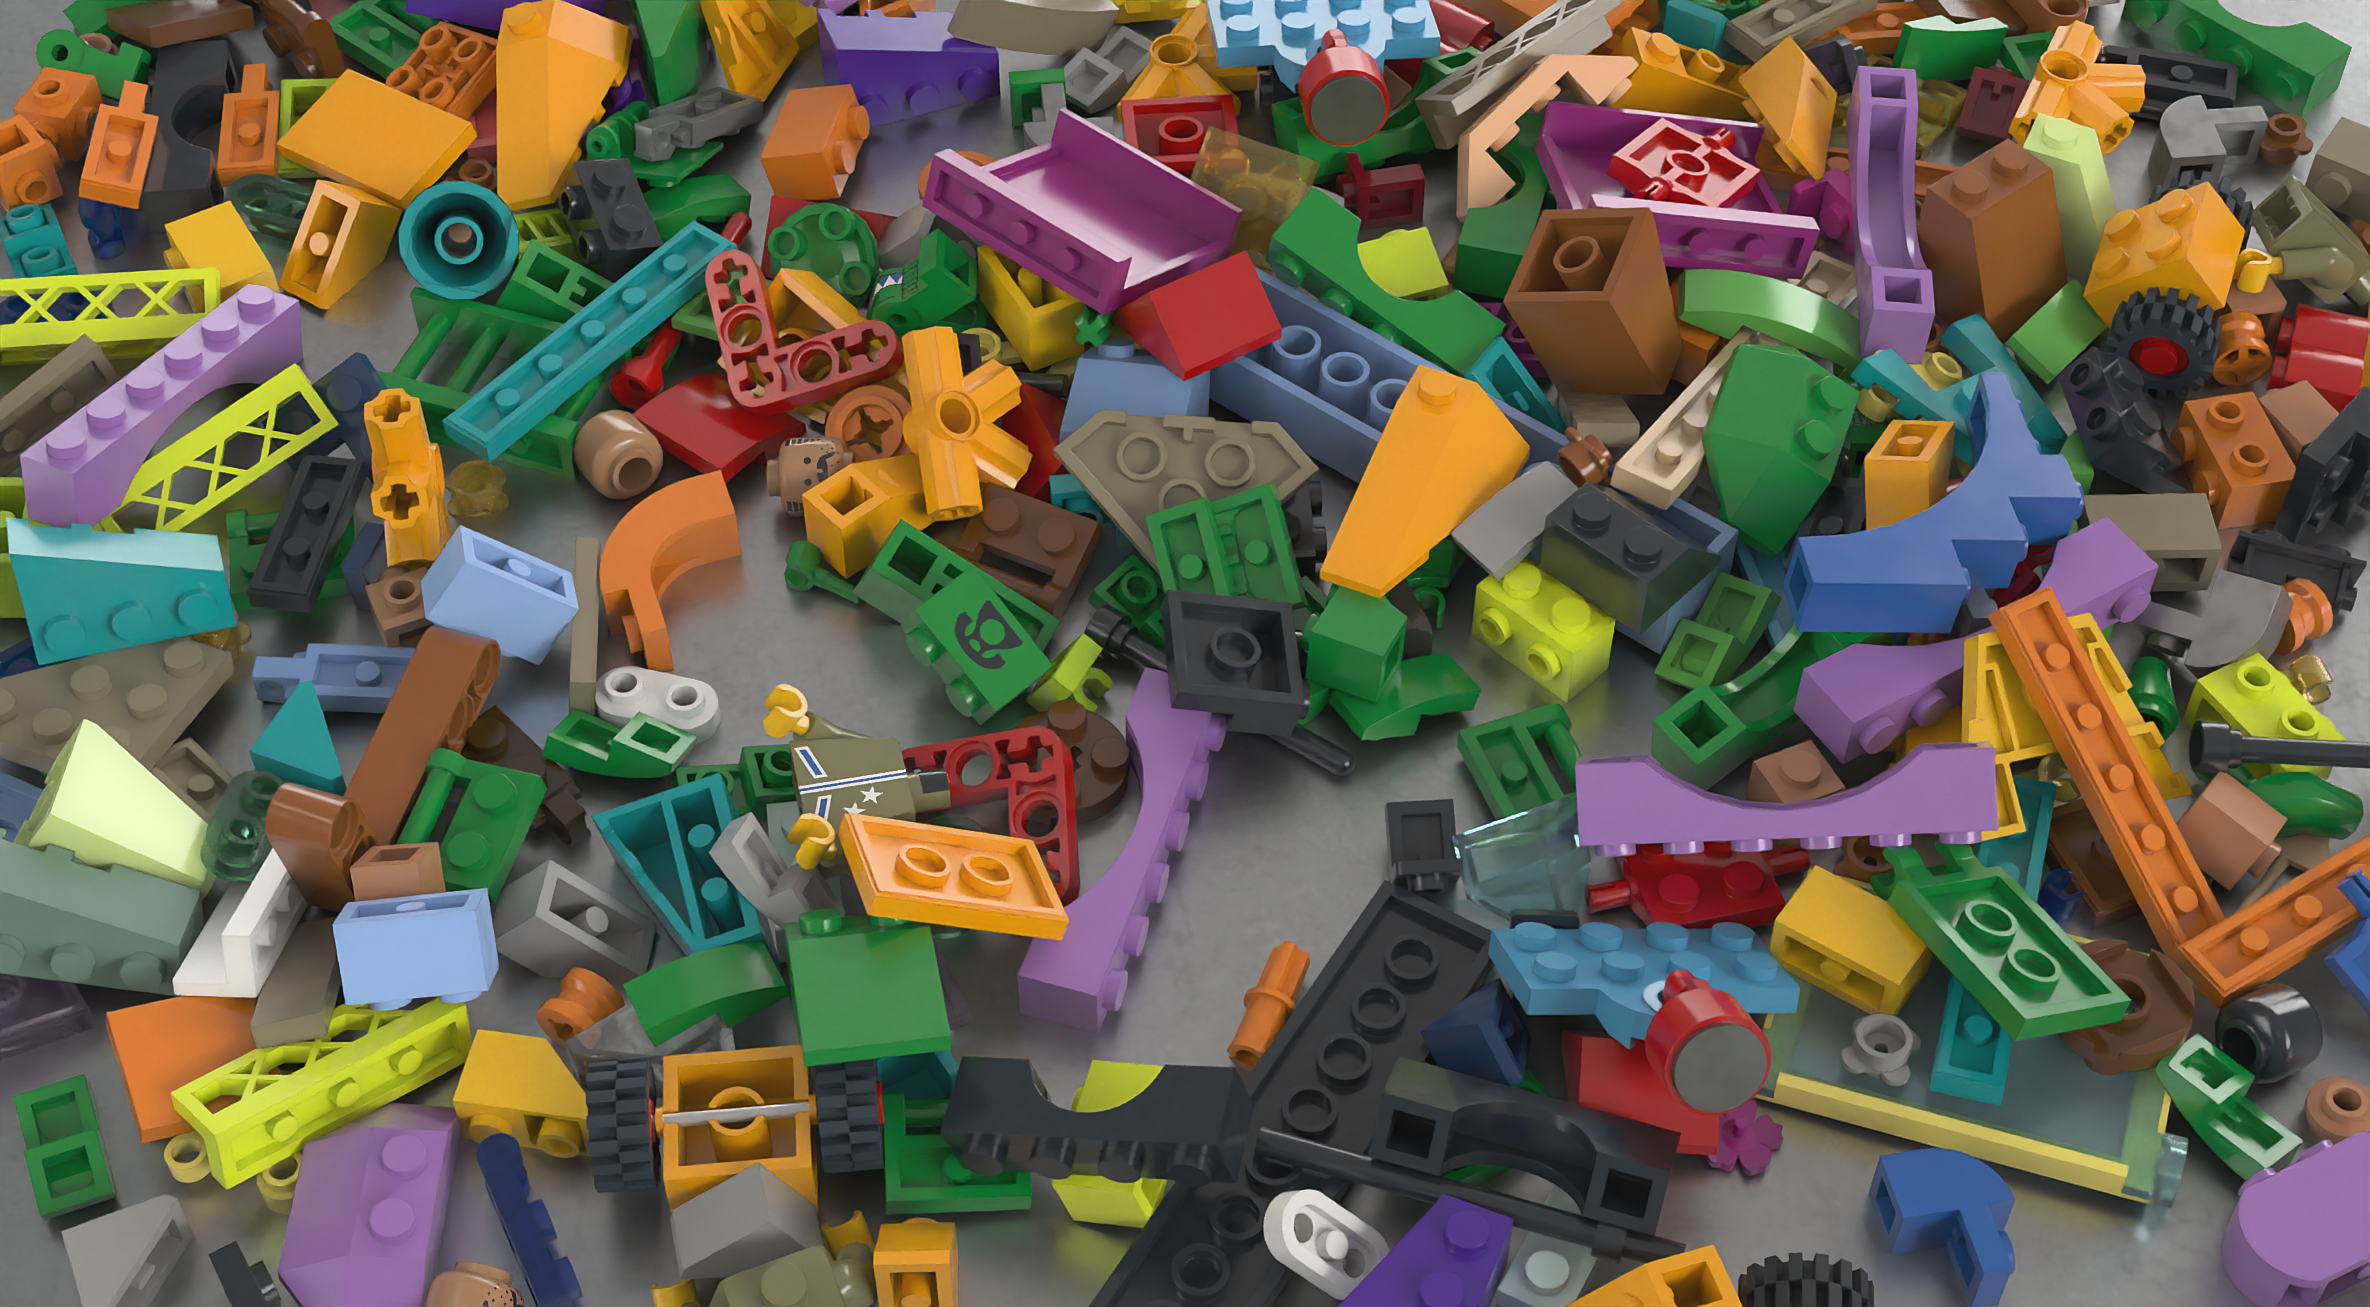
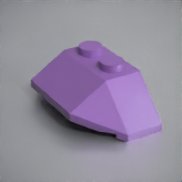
(371, 1209)

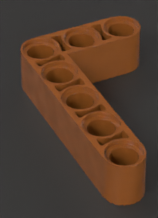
(431, 708)

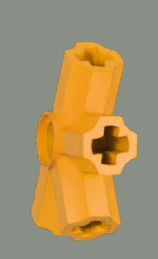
(1187, 66)
(2079, 90)
(954, 424)
(406, 480)

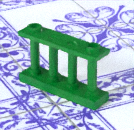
(488, 333)

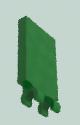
(1999, 943)

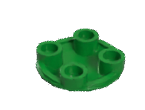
(830, 244)

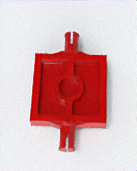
(1683, 167)
(1700, 886)

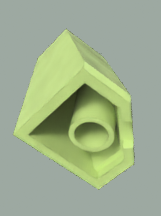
(2079, 183)
(116, 814)

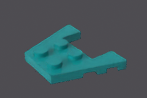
(1980, 352)

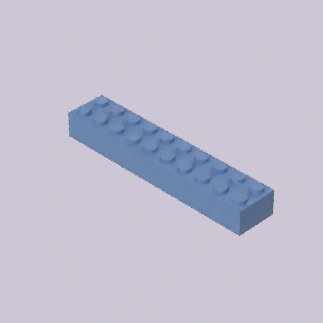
(1337, 388)

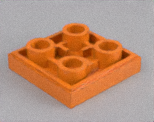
(449, 70)
(173, 1044)

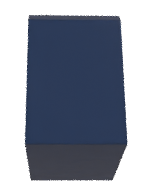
(1481, 1037)

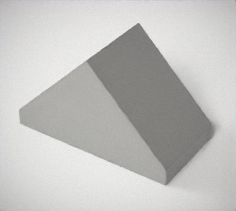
(742, 1225)
(127, 1252)

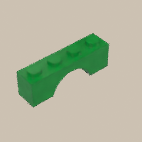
(2283, 64)
(1400, 134)
(1499, 234)
(1321, 255)
(1361, 638)
(1727, 724)

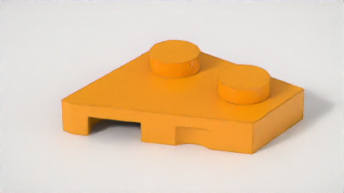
(749, 44)

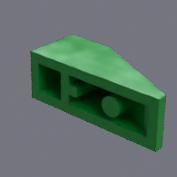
(557, 289)
(916, 567)

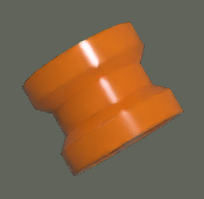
(2242, 350)
(2309, 616)
(580, 1004)

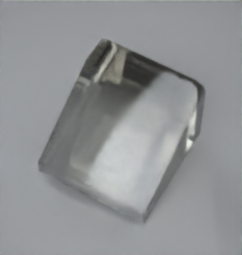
(1418, 632)

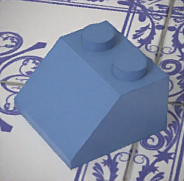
(1130, 381)

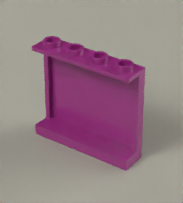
(1086, 213)
(1749, 237)

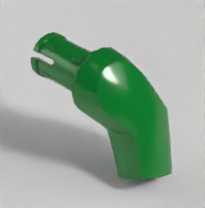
(2306, 801)

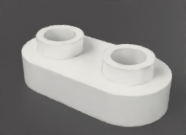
(658, 694)
(1322, 1240)

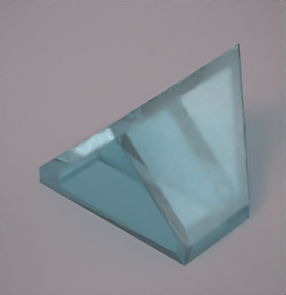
(1526, 861)

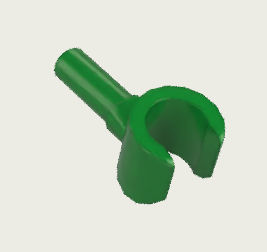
(804, 571)
(1432, 600)

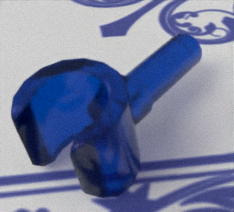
(2053, 901)

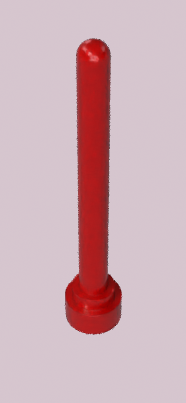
(642, 377)

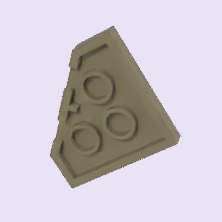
(1157, 463)
(133, 693)

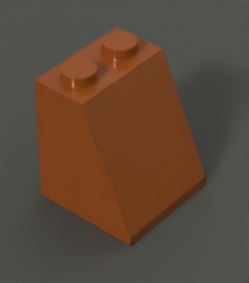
(1993, 239)
(1597, 301)

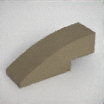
(1035, 25)

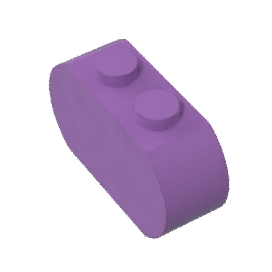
(2304, 1229)

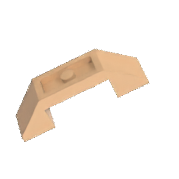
(1587, 77)

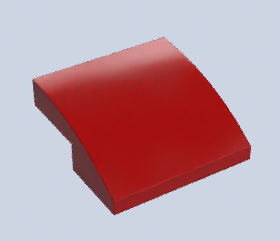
(710, 428)

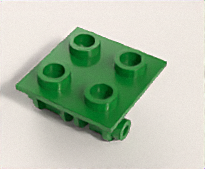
(617, 140)

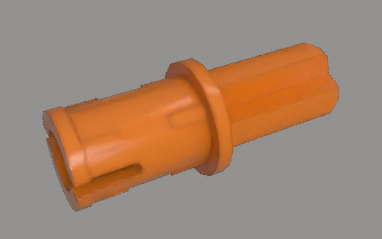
(1269, 1004)

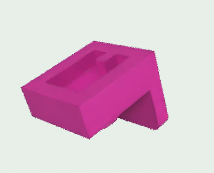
(1827, 203)

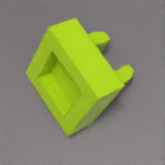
(1070, 676)

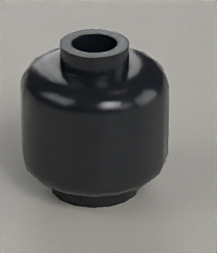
(2270, 1032)

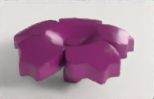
(1745, 1140)

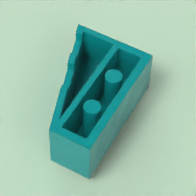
(114, 589)
(665, 855)

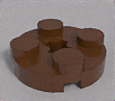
(1099, 757)
(2158, 1021)

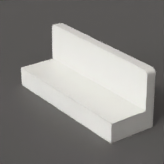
(243, 936)

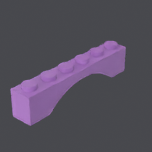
(1890, 273)
(92, 457)
(1878, 692)
(1928, 791)
(1084, 972)

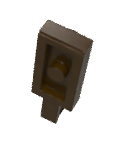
(502, 743)

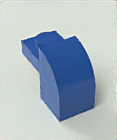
(1948, 1201)

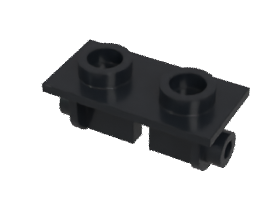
(2273, 559)

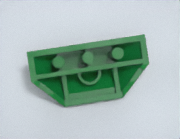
(1774, 441)

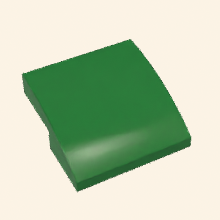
(1228, 548)

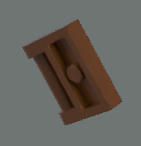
(302, 38)
(1035, 537)

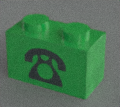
(974, 646)

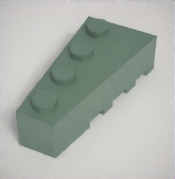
(92, 923)

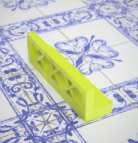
(117, 337)
(213, 436)
(332, 1089)

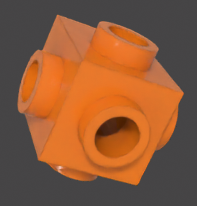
(61, 109)
(27, 165)

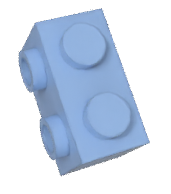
(499, 595)
(416, 948)

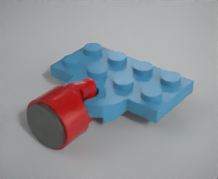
(1326, 53)
(1661, 985)

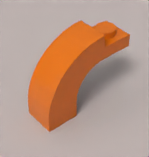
(653, 546)

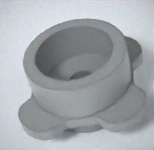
(1884, 1034)

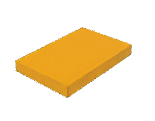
(376, 139)
(951, 877)

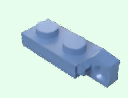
(343, 675)

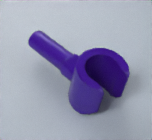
(622, 97)

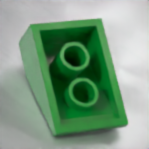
(672, 46)
(864, 987)

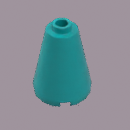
(455, 267)

